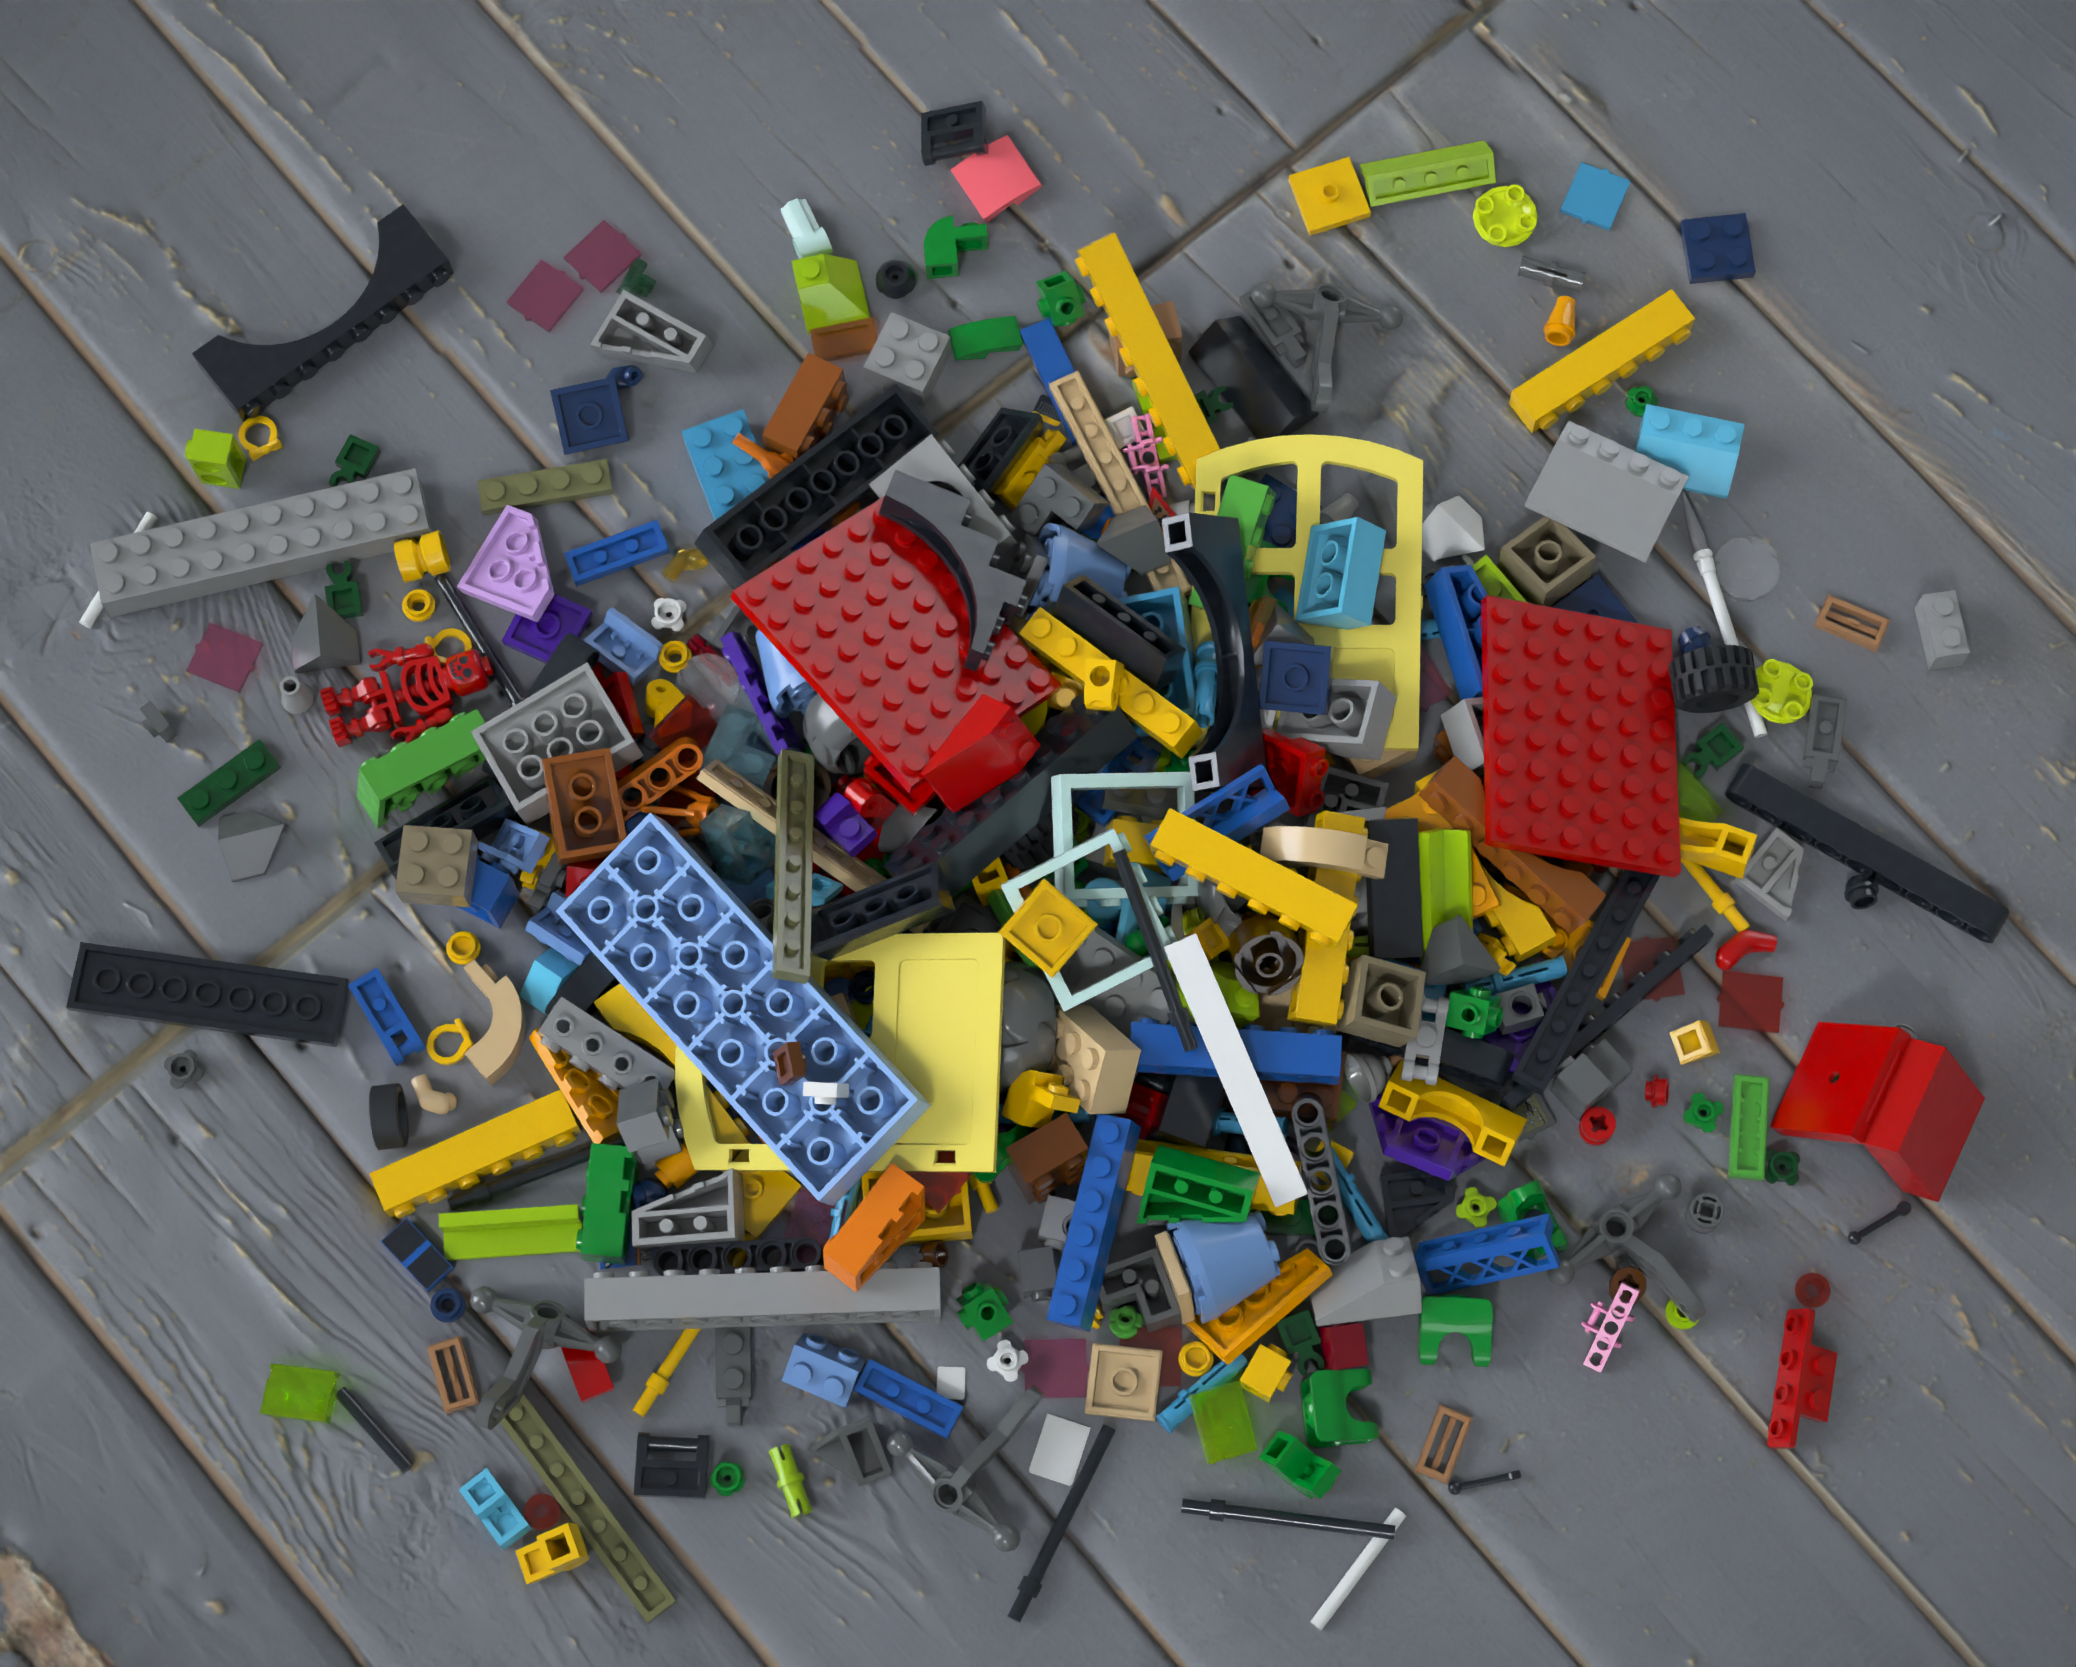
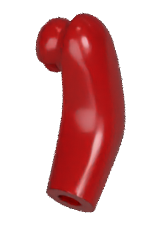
(1742, 944)

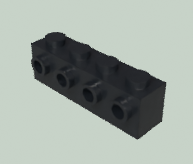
(1118, 632)

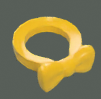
(273, 442)
(451, 632)
(458, 1027)

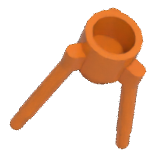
(694, 813)

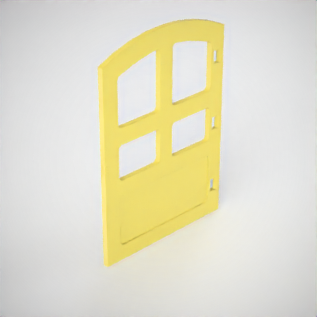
(1361, 653)
(936, 1024)

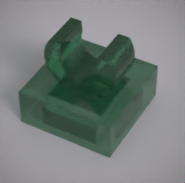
(636, 279)

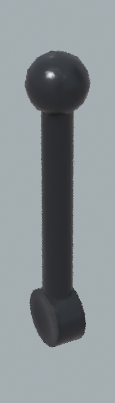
(1902, 1209)
(1455, 1487)

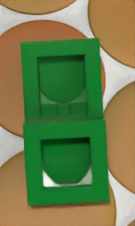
(985, 336)

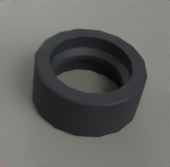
(388, 1116)

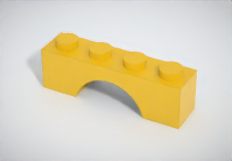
(1488, 1126)

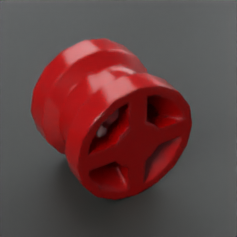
(1593, 1132)

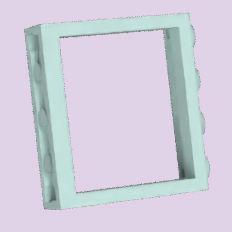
(1063, 834)
(1165, 935)

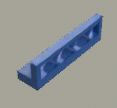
(1241, 819)
(1482, 1244)

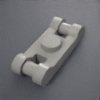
(1428, 1043)

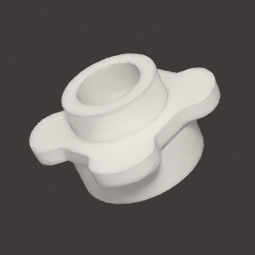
(667, 605)
(1011, 1370)

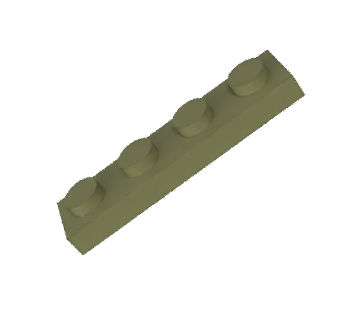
(545, 486)

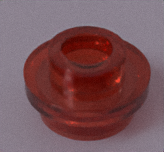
(1815, 1280)
(551, 1516)

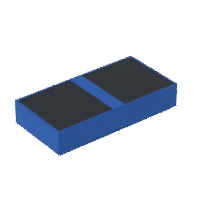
(417, 1255)

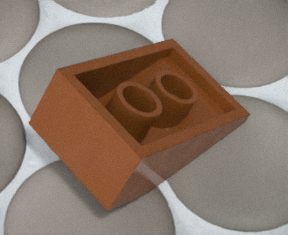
(583, 805)

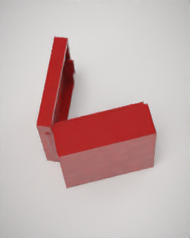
(1892, 1096)

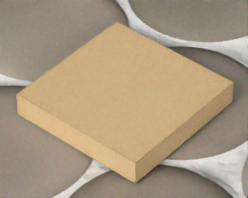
(1175, 1276)
(1123, 1382)

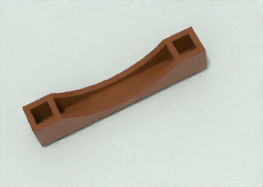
(1561, 893)

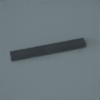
(374, 1430)

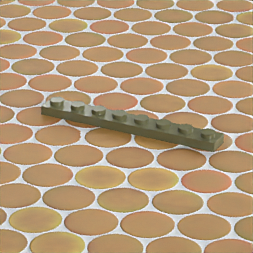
(793, 867)
(587, 1510)

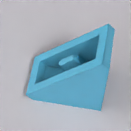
(546, 978)

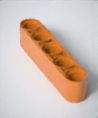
(651, 789)

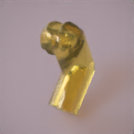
(684, 560)

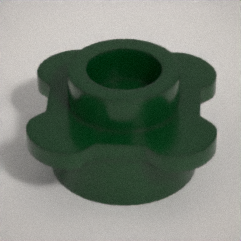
(1789, 1160)

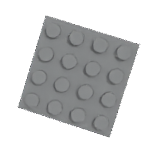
(1124, 1003)

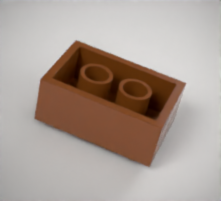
(807, 408)

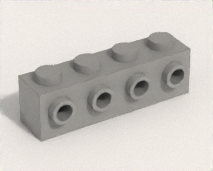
(600, 1049)

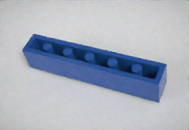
(1274, 1054)
(1093, 1222)

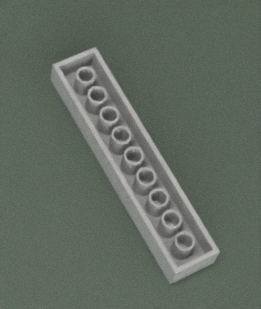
(259, 542)
(759, 1299)

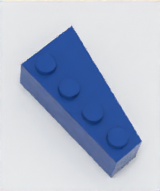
(1456, 605)

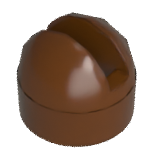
(935, 1253)

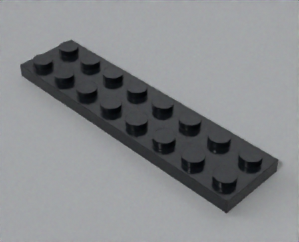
(208, 994)

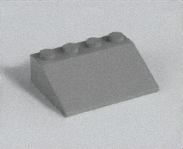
(1606, 491)
(554, 722)

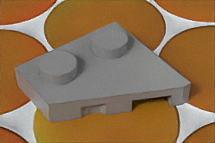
(1774, 873)

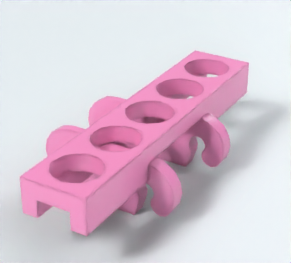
(1144, 467)
(1602, 1335)

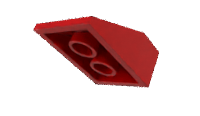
(980, 753)

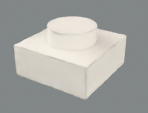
(1121, 427)
(826, 1092)

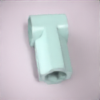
(806, 234)

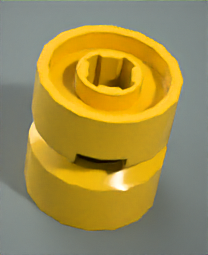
(419, 557)

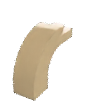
(1324, 849)
(507, 1032)

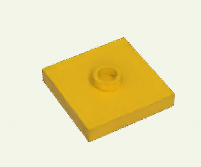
(1329, 196)
(1048, 928)
(764, 1196)

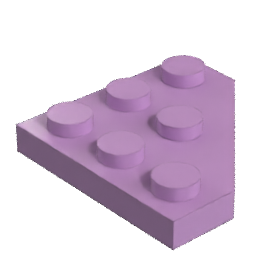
(511, 567)

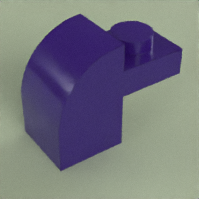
(843, 825)

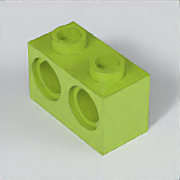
(216, 458)

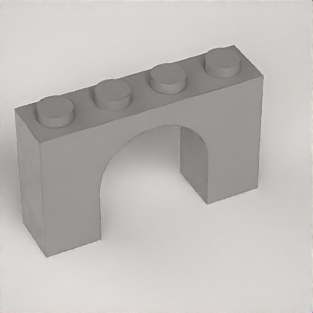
(933, 464)

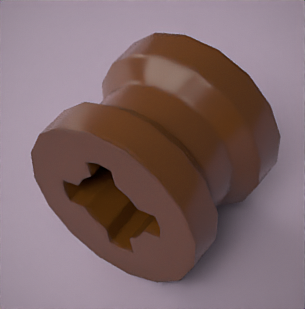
(1625, 1275)

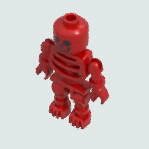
(463, 674)

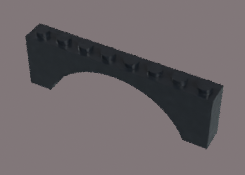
(259, 374)
(1213, 561)

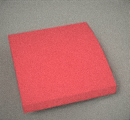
(996, 178)

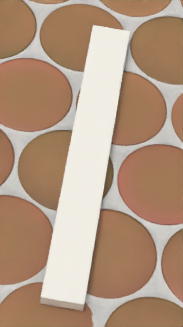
(1235, 1070)

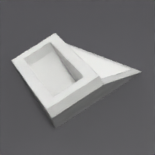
(1452, 530)

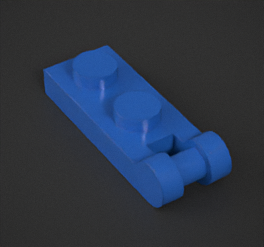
(1092, 801)
(386, 1015)

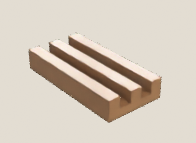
(1848, 634)
(461, 1403)
(1432, 1472)

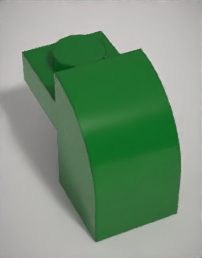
(945, 241)
(1299, 1465)

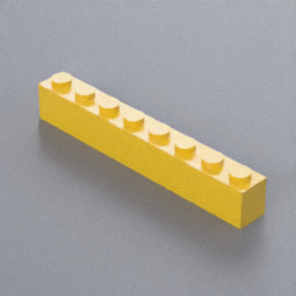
(1148, 353)

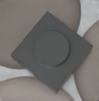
(156, 723)

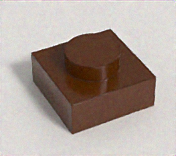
(789, 1063)

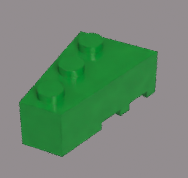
(1196, 1189)
(608, 1204)

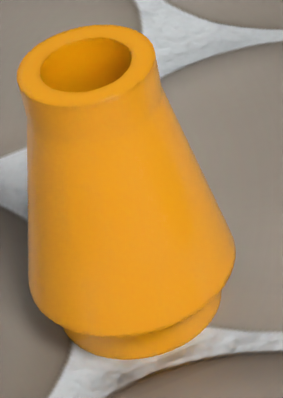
(1561, 323)

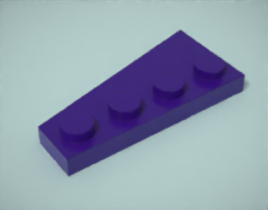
(751, 678)

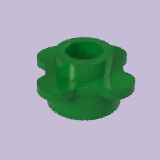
(1706, 1122)

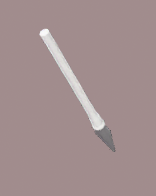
(1707, 569)

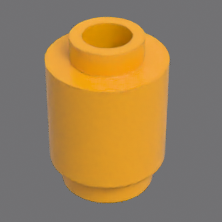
(675, 1169)

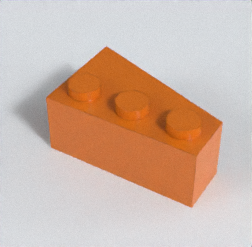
(876, 1228)

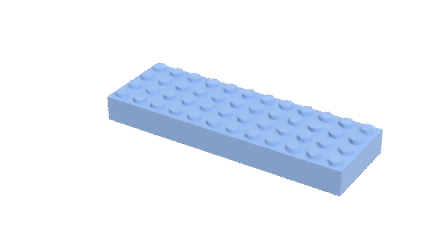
(708, 982)

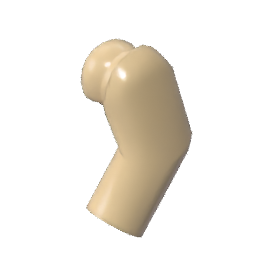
(432, 1100)

